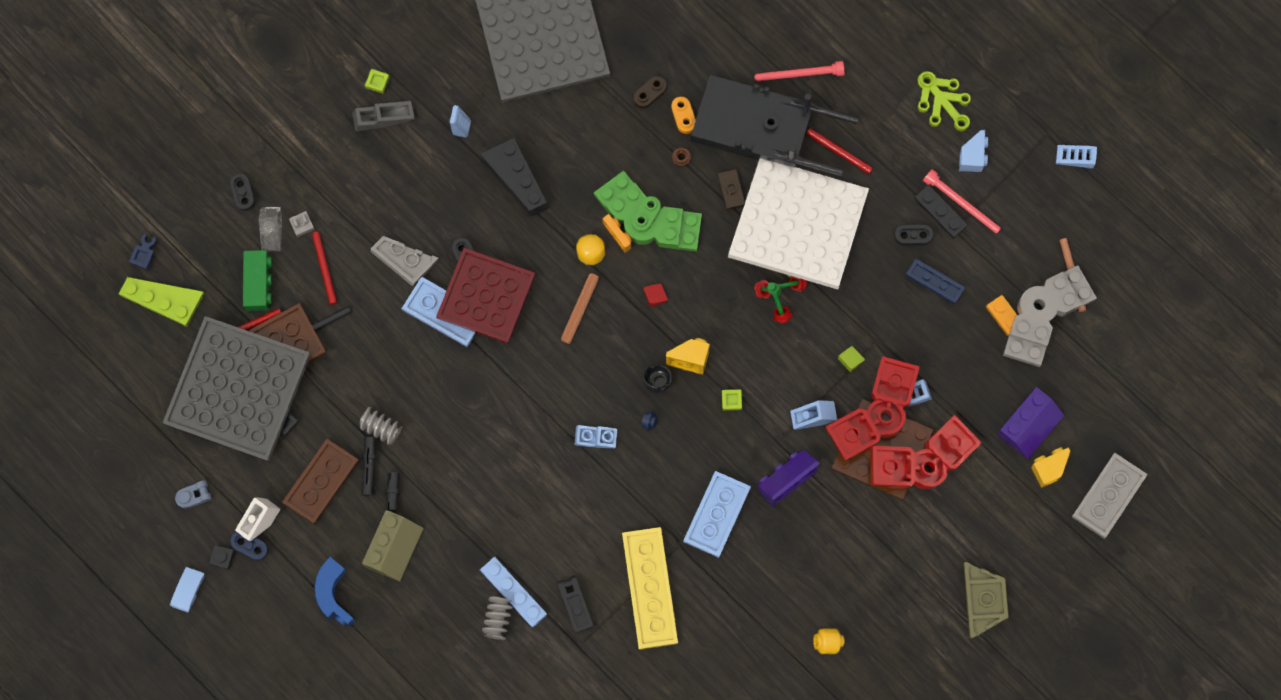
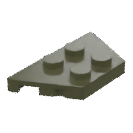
(984, 598)

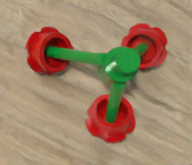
(765, 289)

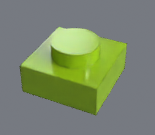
(377, 81)
(731, 400)

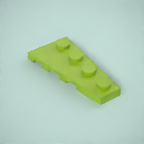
(169, 301)

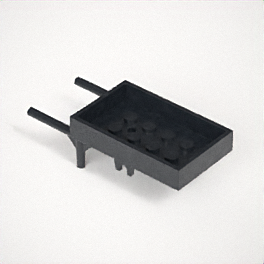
(737, 120)

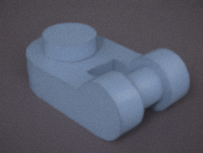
(186, 497)

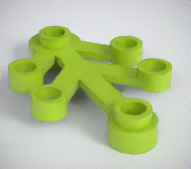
(942, 98)

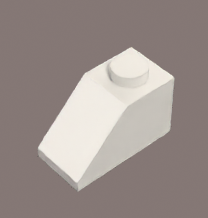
(257, 518)

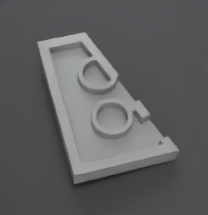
(403, 260)

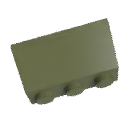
(392, 546)

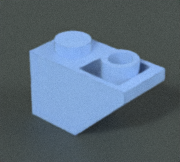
(972, 153)

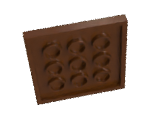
(859, 466)

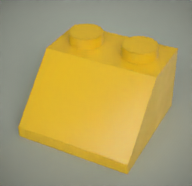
(689, 356)

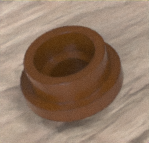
(681, 151)

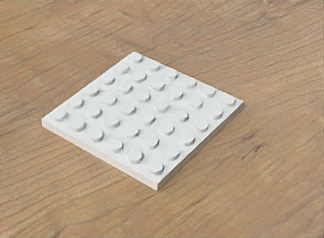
(798, 223)

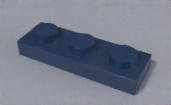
(935, 281)

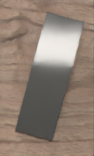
(382, 115)

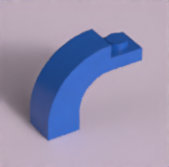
(325, 586)

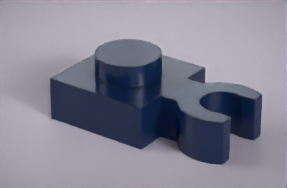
(143, 254)

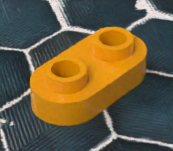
(683, 114)

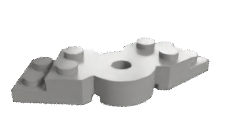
(1032, 327)

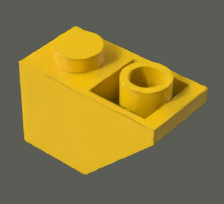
(1051, 468)

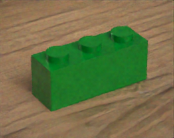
(257, 280)

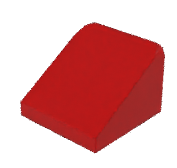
(655, 295)

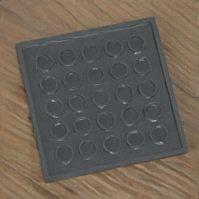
(541, 45)
(236, 388)

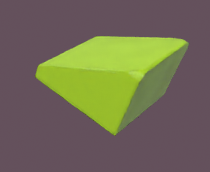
(851, 358)

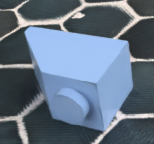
(814, 414)

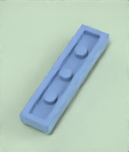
(513, 591)

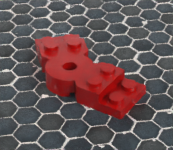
(891, 394)
(942, 453)

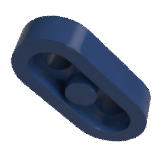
(249, 547)

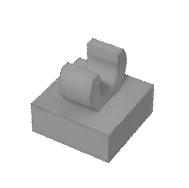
(301, 224)

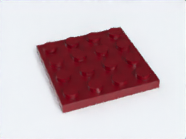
(485, 295)

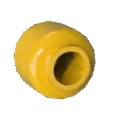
(828, 641)

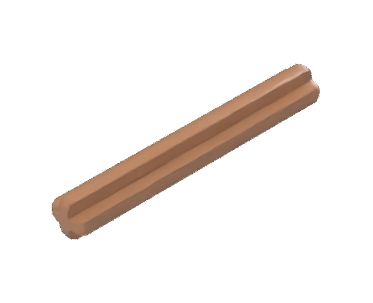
(579, 308)

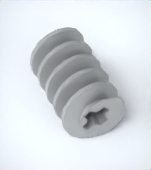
(380, 427)
(496, 618)

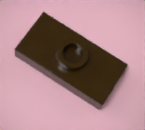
(731, 189)

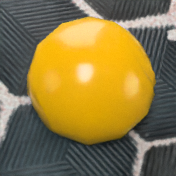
(590, 249)

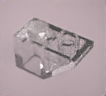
(270, 228)

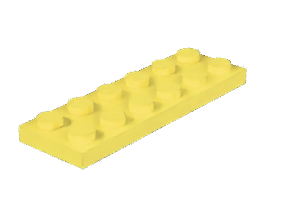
(650, 588)

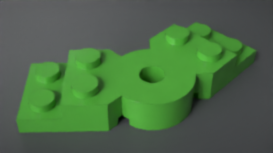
(670, 229)

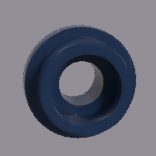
(649, 420)

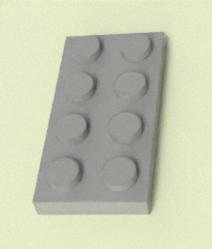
(1109, 495)

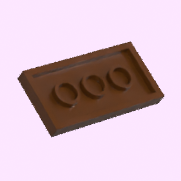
(320, 481)

